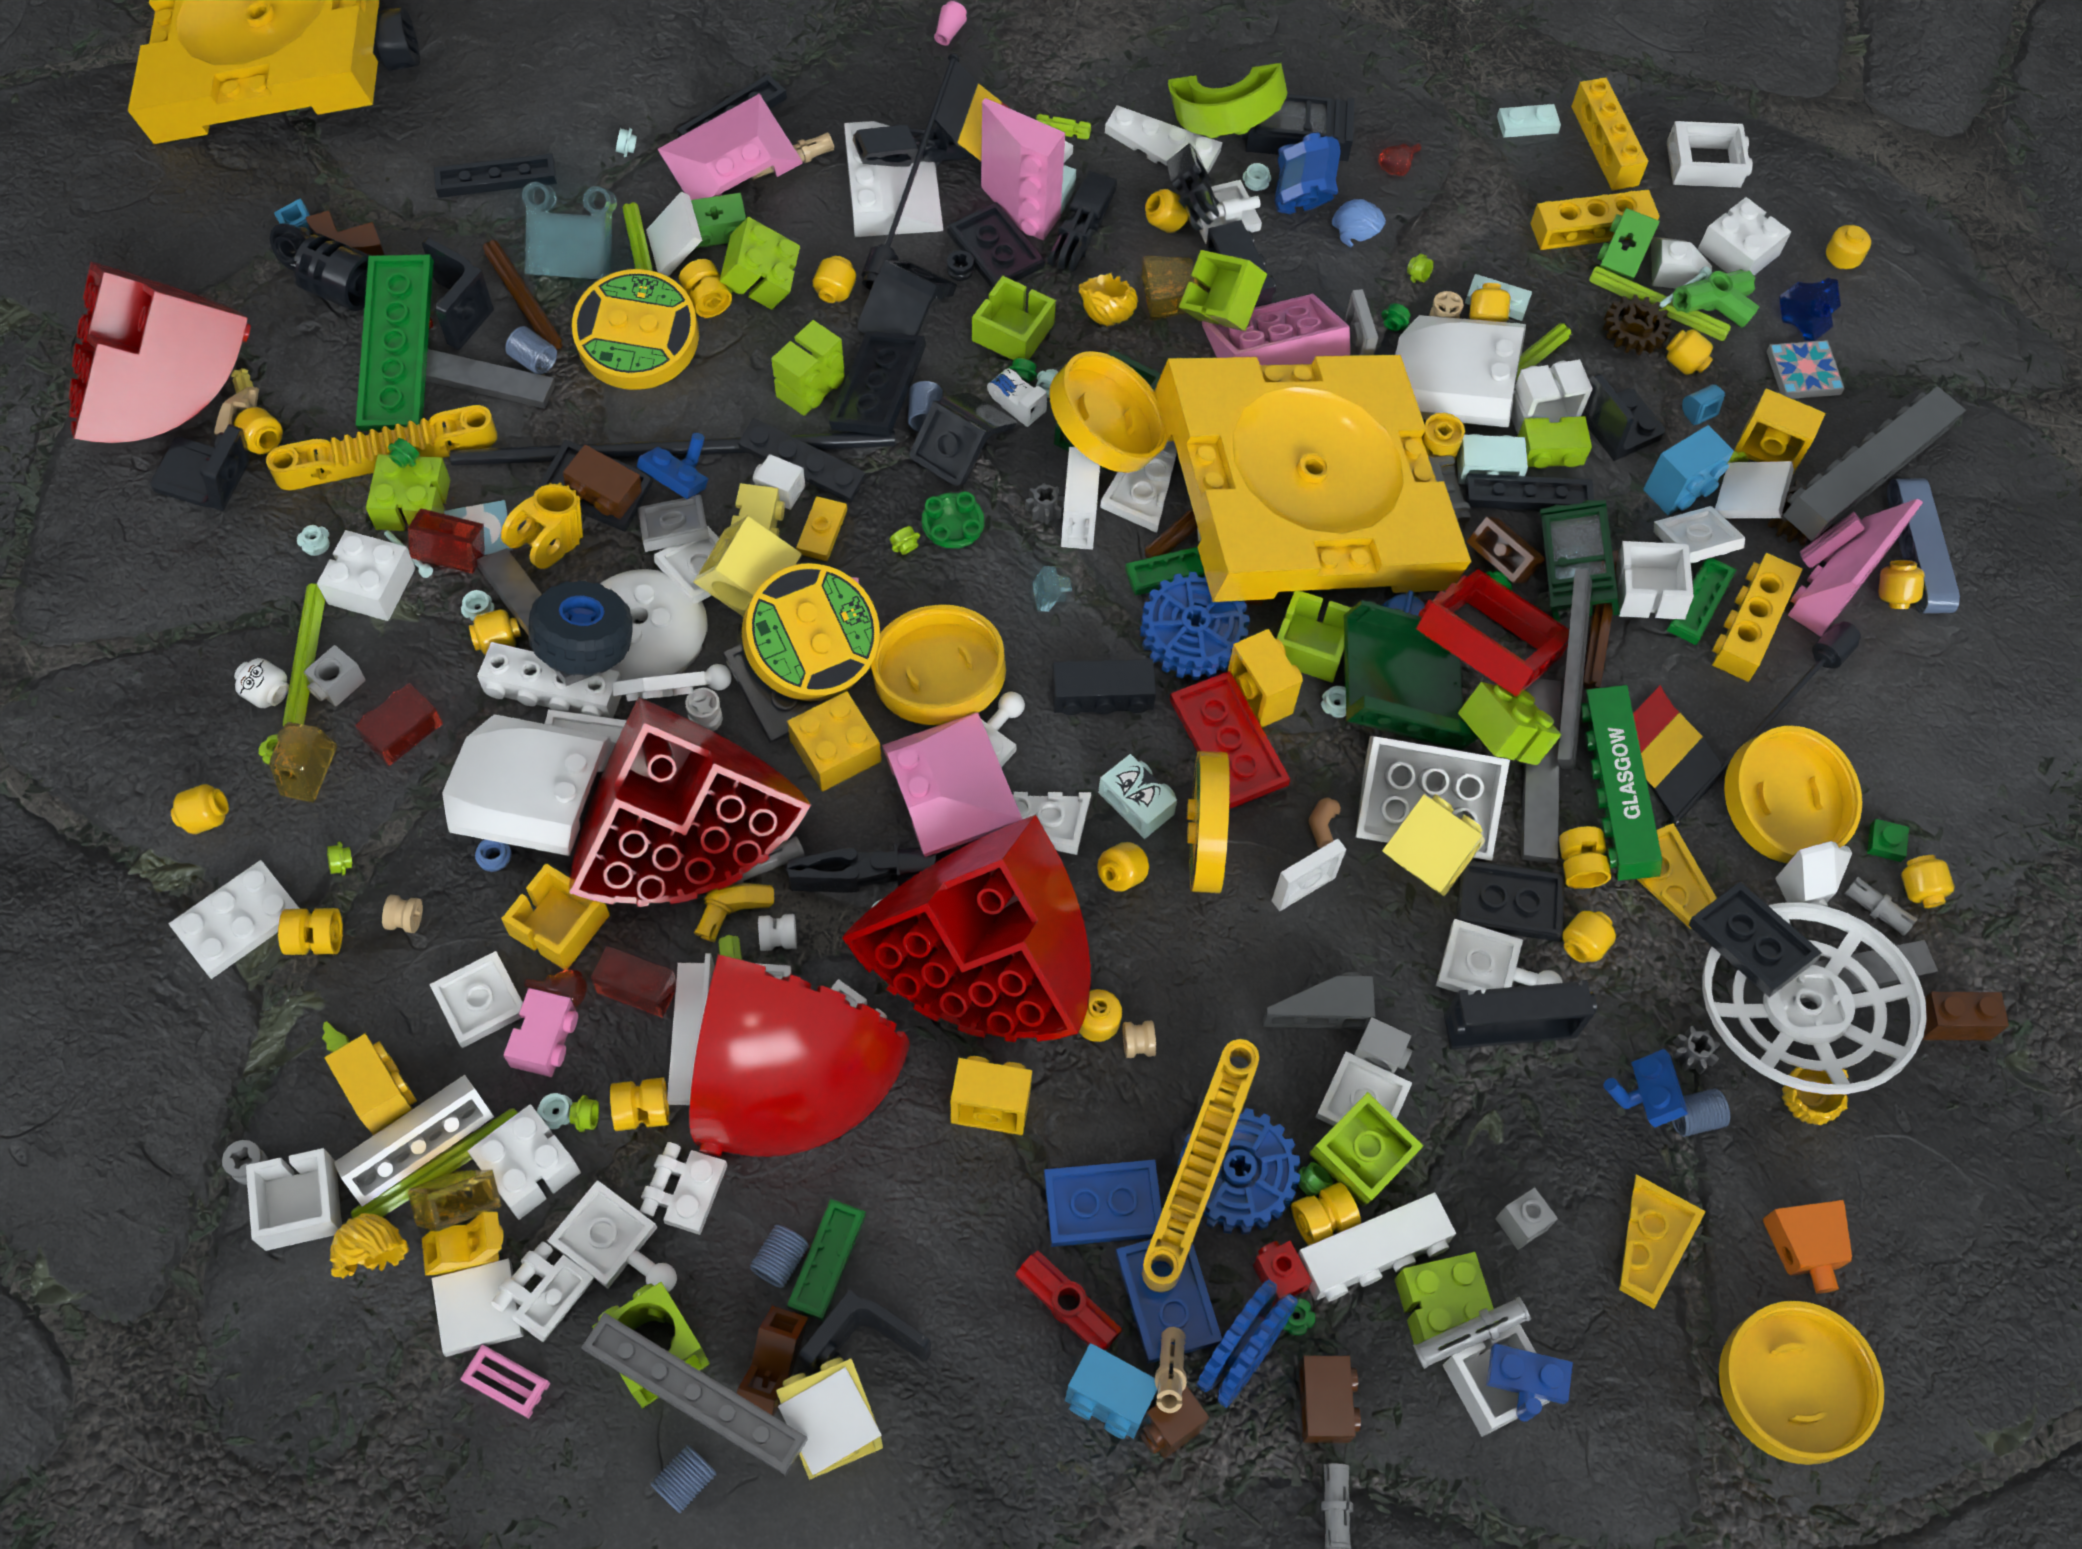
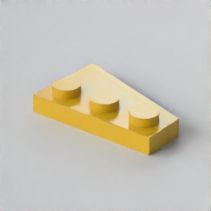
(1681, 882)
(1655, 1240)

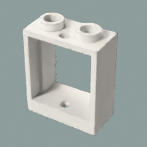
(1708, 136)
(1080, 501)

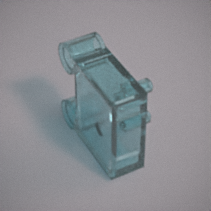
(568, 242)

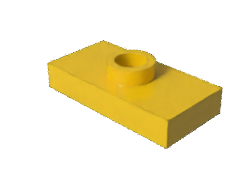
(821, 528)

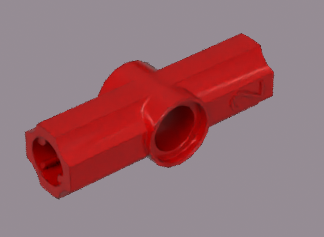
(1050, 1284)

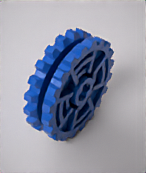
(1177, 643)
(1266, 1181)
(1247, 1343)

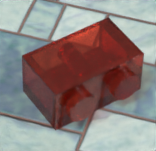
(446, 540)
(398, 724)
(634, 981)

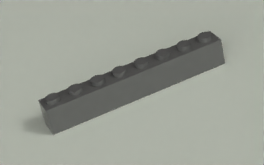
(1873, 463)

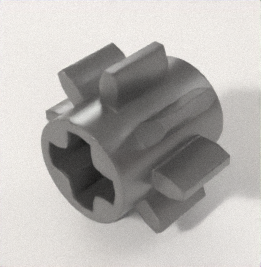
(1045, 503)
(1703, 1043)

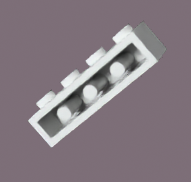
(526, 678)
(413, 1140)
(1377, 1246)

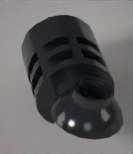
(322, 265)

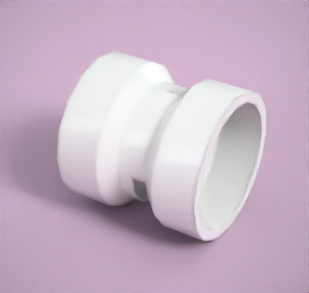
(704, 708)
(777, 932)

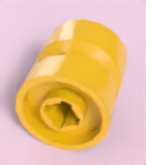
(702, 285)
(1443, 435)
(1584, 857)
(305, 931)
(639, 1104)
(1330, 1213)

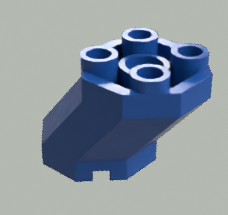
(1307, 173)

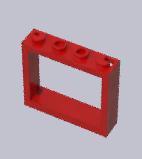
(1481, 651)

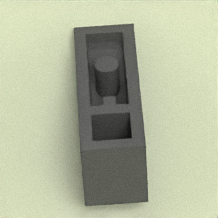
(1335, 1004)

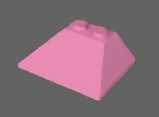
(729, 150)
(952, 784)

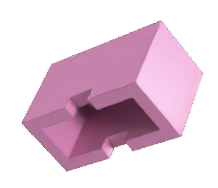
(543, 1033)

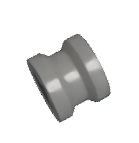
(238, 1150)

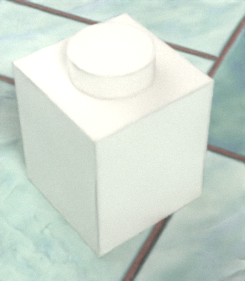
(781, 475)

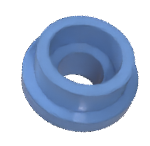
(488, 847)

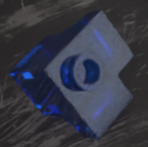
(1811, 307)

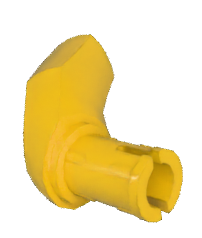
(730, 900)

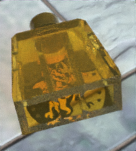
(1165, 284)
(301, 754)
(444, 1203)

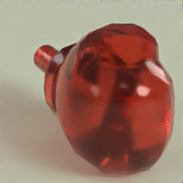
(1398, 158)
(565, 983)

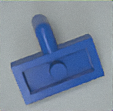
(672, 472)
(1657, 1089)
(1530, 1376)

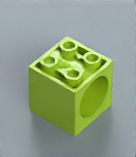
(1366, 1149)
(655, 1304)

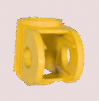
(550, 515)

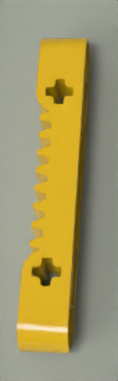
(299, 467)
(1200, 1165)

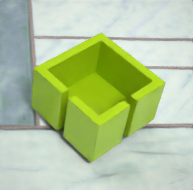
(756, 253)
(1233, 292)
(1012, 329)
(805, 378)
(406, 489)
(1312, 644)
(1509, 724)
(1447, 1292)

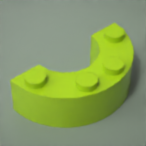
(1228, 108)

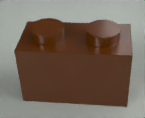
(602, 482)
(1505, 550)
(1964, 1016)
(1327, 1399)
(1170, 1431)

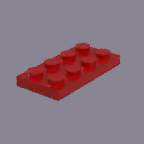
(1223, 721)

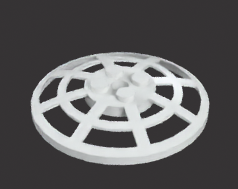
(1834, 1004)

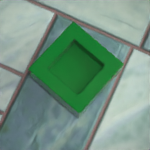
(1888, 840)

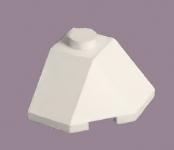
(1675, 262)
(1814, 873)

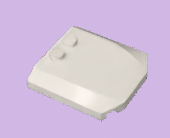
(1463, 367)
(523, 783)

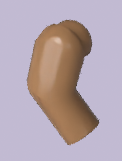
(1319, 820)

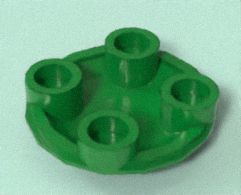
(953, 519)

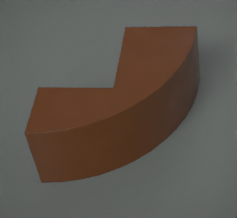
(359, 237)
(773, 1358)

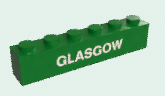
(1622, 783)

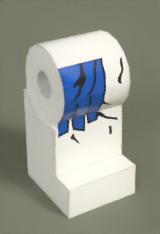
(1018, 396)

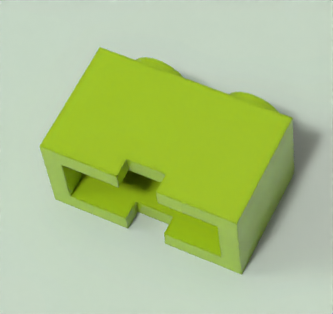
(1556, 443)

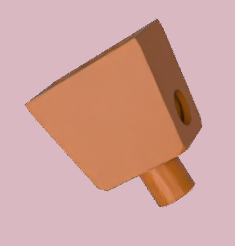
(1812, 1241)

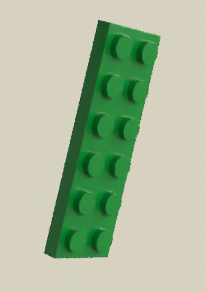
(394, 341)

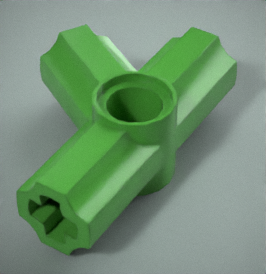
(1721, 292)

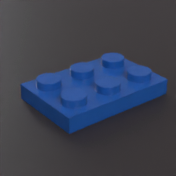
(1102, 1202)
(1182, 1307)

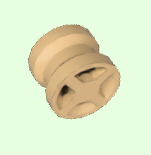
(1448, 302)
(402, 913)
(1139, 1039)

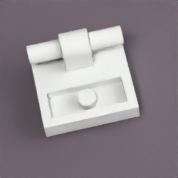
(1234, 206)

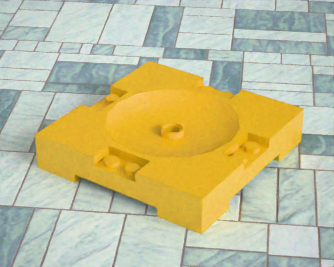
(251, 60)
(1309, 476)

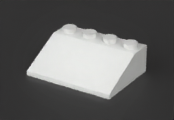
(879, 188)
(1403, 771)

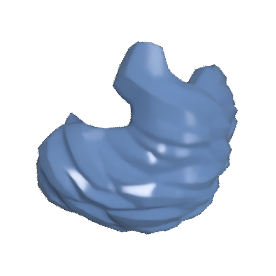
(1358, 221)

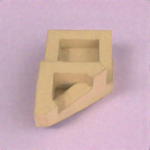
(235, 405)

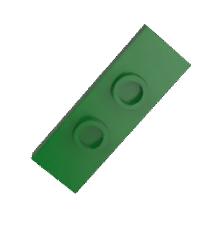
(1148, 573)
(1707, 590)
(826, 1260)

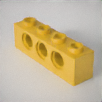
(1609, 133)
(1586, 219)
(1756, 617)

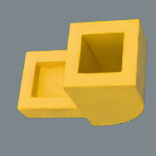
(463, 1245)

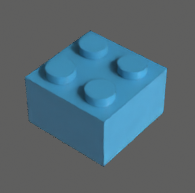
(1688, 470)
(1110, 1392)

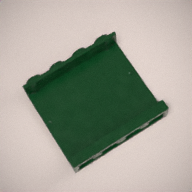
(1401, 678)

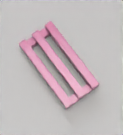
(1832, 540)
(533, 1397)

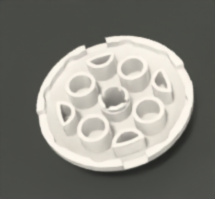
(672, 624)

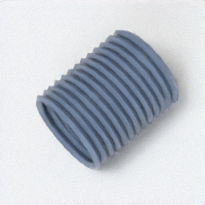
(531, 350)
(920, 401)
(1706, 1112)
(779, 1255)
(683, 1478)

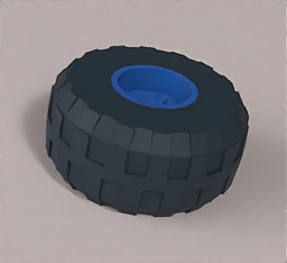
(580, 628)

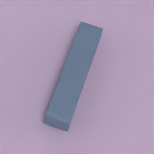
(1925, 544)

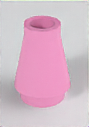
(950, 21)

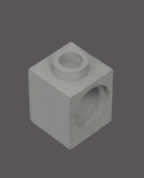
(333, 664)
(1384, 1046)
(1526, 1218)

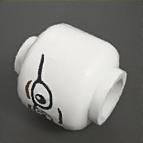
(261, 683)

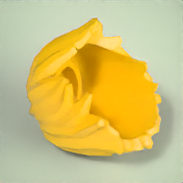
(1108, 299)
(1811, 1106)
(366, 1242)

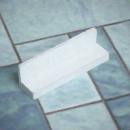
(690, 1001)

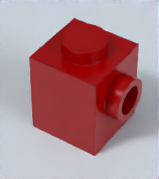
(1282, 1267)

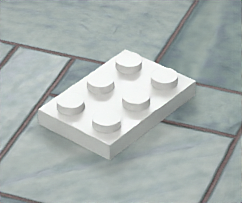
(233, 919)

